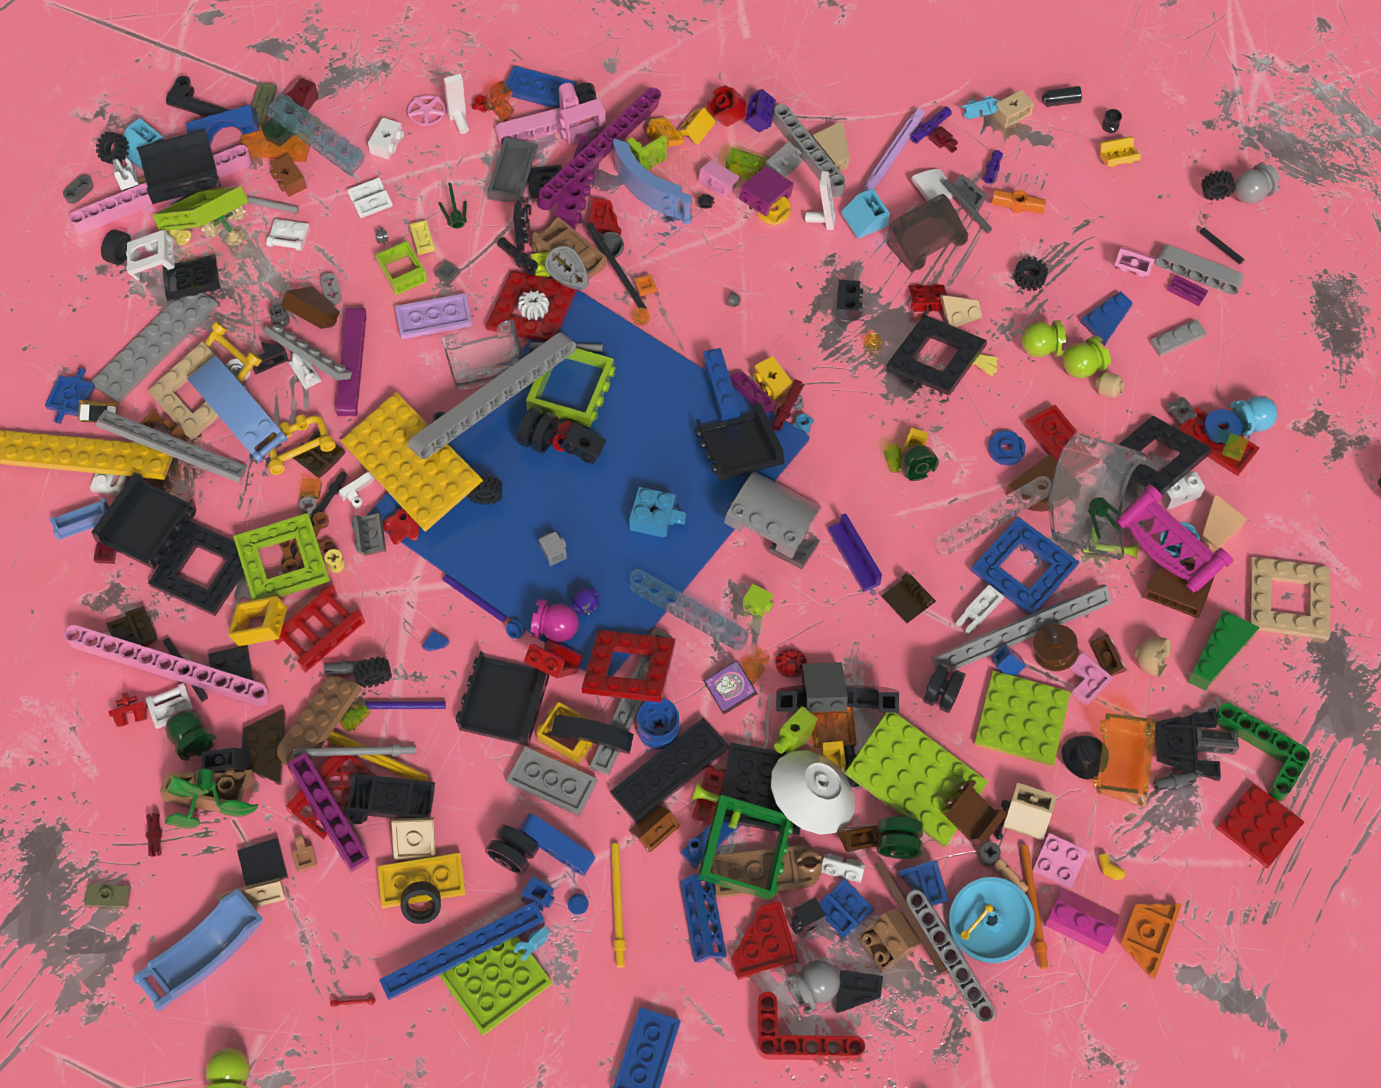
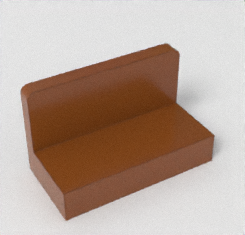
(655, 828)

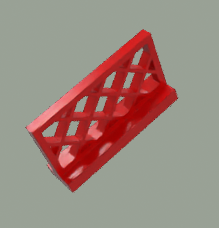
(328, 770)

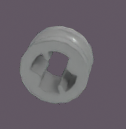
(306, 500)

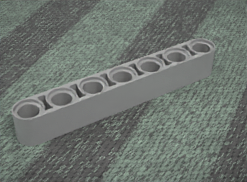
(810, 151)
(960, 961)

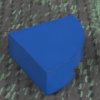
(435, 642)

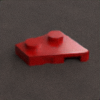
(603, 216)

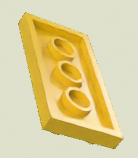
(441, 871)

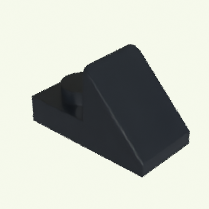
(272, 356)

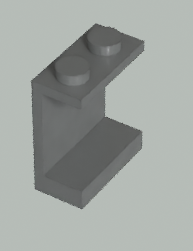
(824, 687)

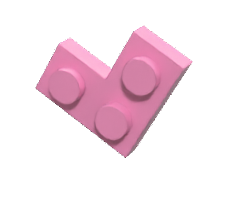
(1094, 679)

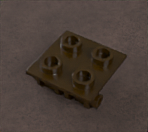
(908, 598)

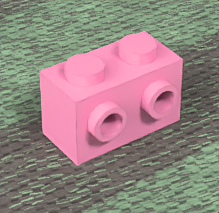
(1134, 261)

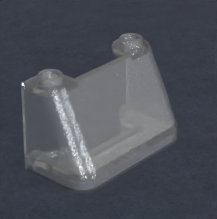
(483, 359)

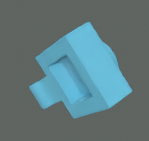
(536, 940)

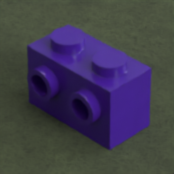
(760, 110)

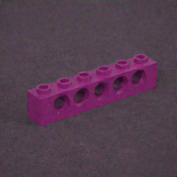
(572, 204)
(328, 812)

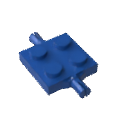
(67, 393)

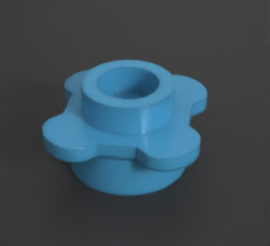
(803, 418)

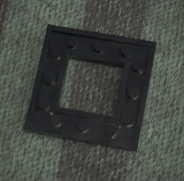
(969, 349)
(1190, 449)
(211, 600)

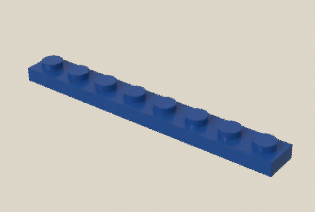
(461, 950)

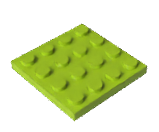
(1022, 718)
(496, 984)

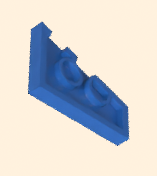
(1107, 317)

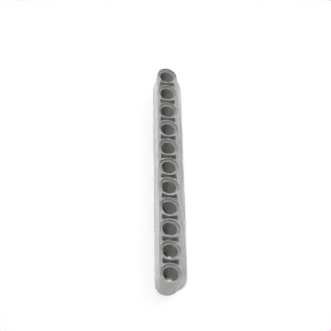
(491, 396)

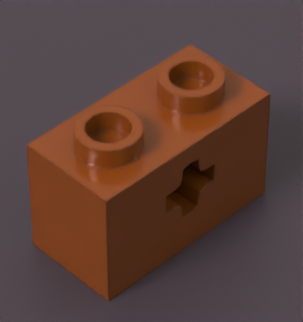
(287, 175)

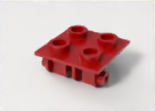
(926, 295)

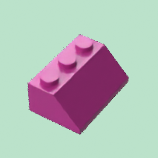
(1082, 921)

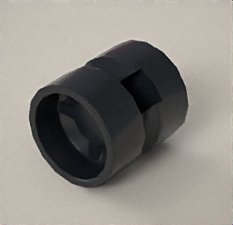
(585, 92)

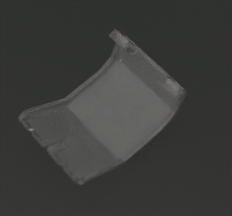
(1084, 472)

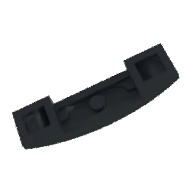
(592, 731)

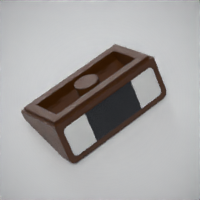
(1108, 655)
(858, 837)

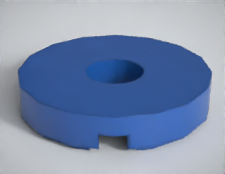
(1223, 417)
(1002, 456)

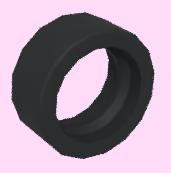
(115, 247)
(417, 888)

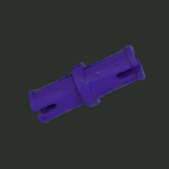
(993, 166)

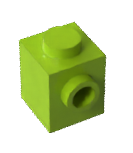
(758, 601)

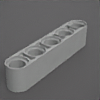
(1199, 269)

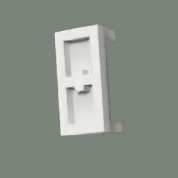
(126, 175)

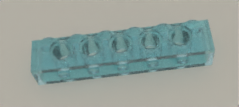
(306, 132)

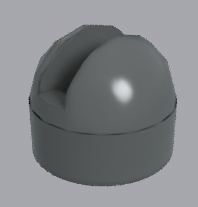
(734, 299)

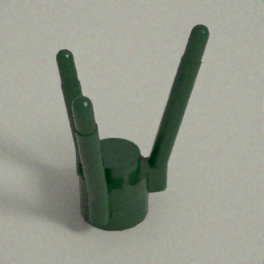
(456, 218)
(1100, 507)

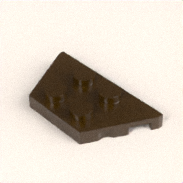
(263, 741)

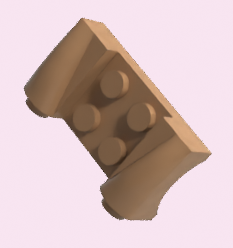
(562, 234)

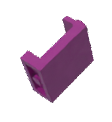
(765, 190)

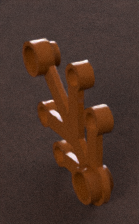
(297, 560)

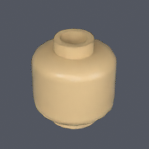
(1110, 385)

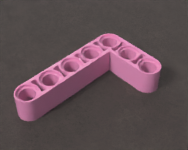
(540, 123)

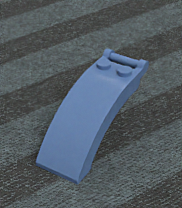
(649, 188)
(235, 407)
(200, 950)

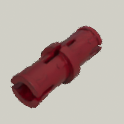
(153, 834)

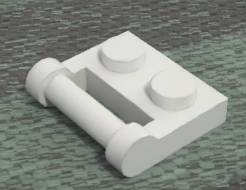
(288, 230)
(104, 484)
(162, 712)

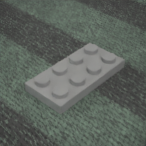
(552, 781)

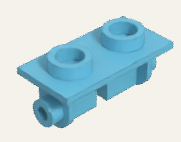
(987, 106)

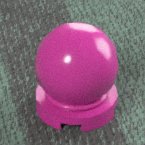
(556, 621)

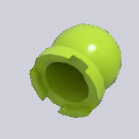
(1041, 339)
(1086, 358)
(227, 1069)

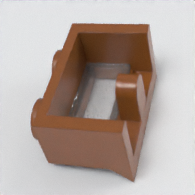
(165, 426)

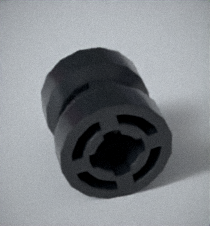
(1112, 120)

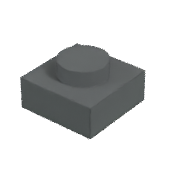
(447, 272)

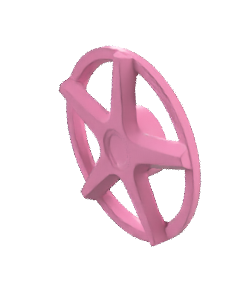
(426, 110)

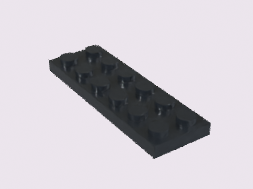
(669, 770)

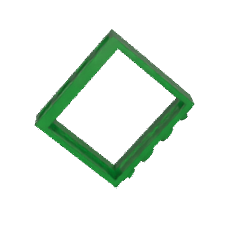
(781, 847)

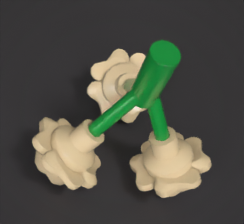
(234, 236)

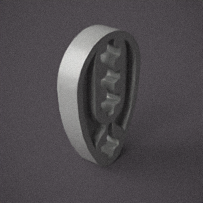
(559, 272)

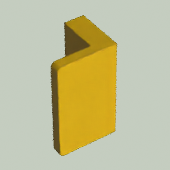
(697, 125)

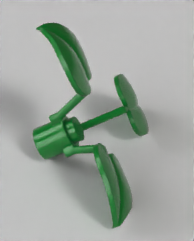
(202, 785)

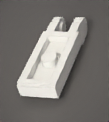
(981, 608)

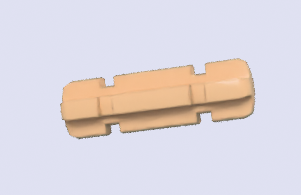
(1009, 874)

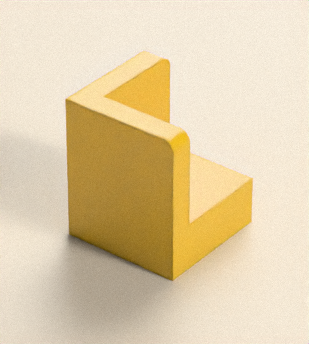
(915, 437)
(835, 752)

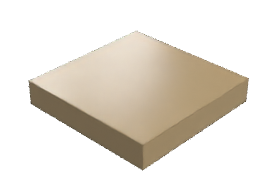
(413, 838)

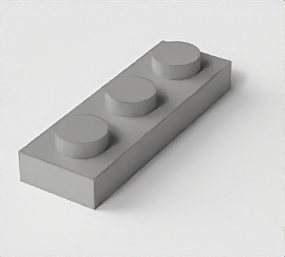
(1178, 338)

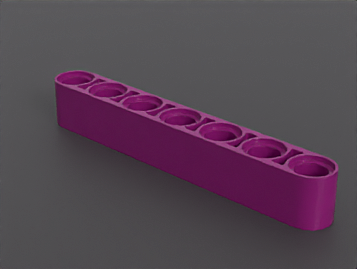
(352, 360)

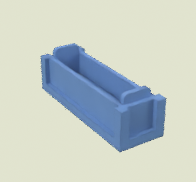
(78, 520)

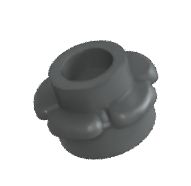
(381, 236)

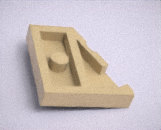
(960, 310)

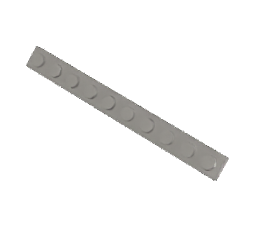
(1023, 628)

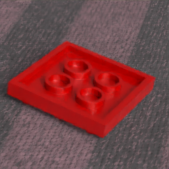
(1260, 825)

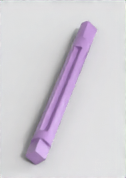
(894, 150)

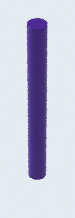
(474, 598)
(405, 704)

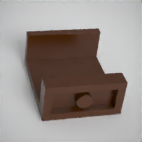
(972, 813)

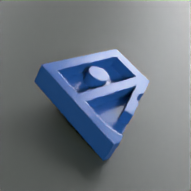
(928, 880)

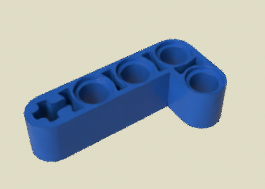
(557, 844)

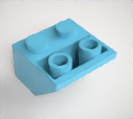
(137, 135)
(866, 214)

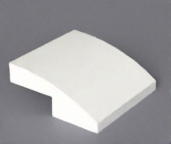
(931, 184)
(369, 198)

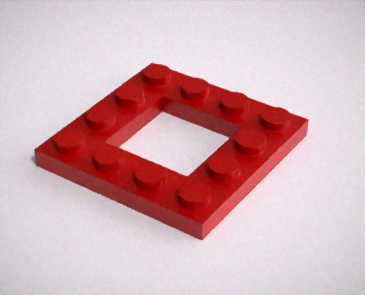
(530, 329)
(606, 643)

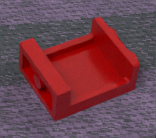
(554, 659)

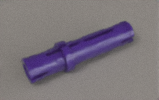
(918, 134)

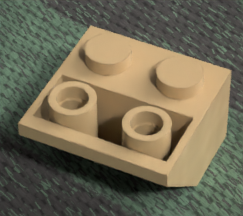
(1029, 811)

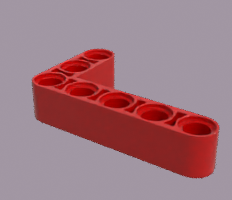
(799, 1041)

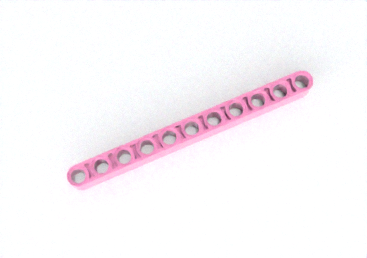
(137, 198)
(159, 659)

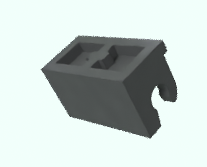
(1217, 742)

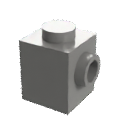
(553, 548)

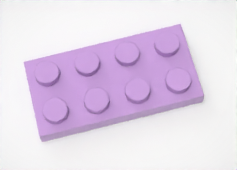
(433, 316)

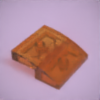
(834, 727)

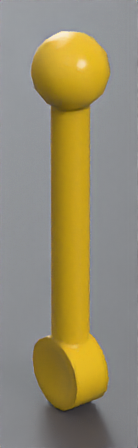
(966, 934)

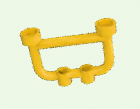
(249, 360)
(302, 423)

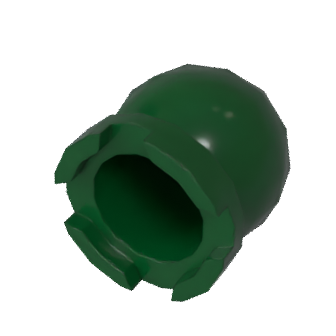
(189, 733)

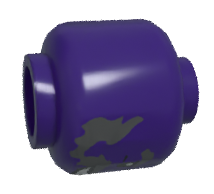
(585, 601)

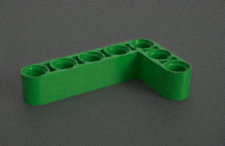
(1267, 745)

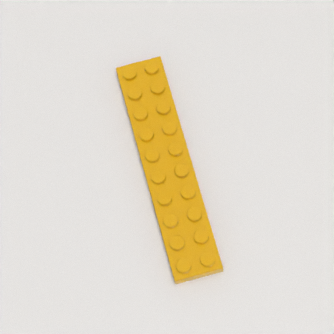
(82, 454)

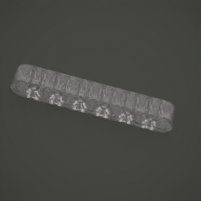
(997, 508)

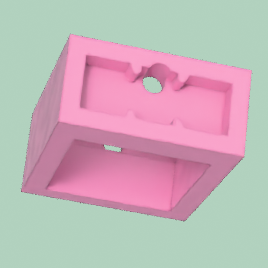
(580, 112)

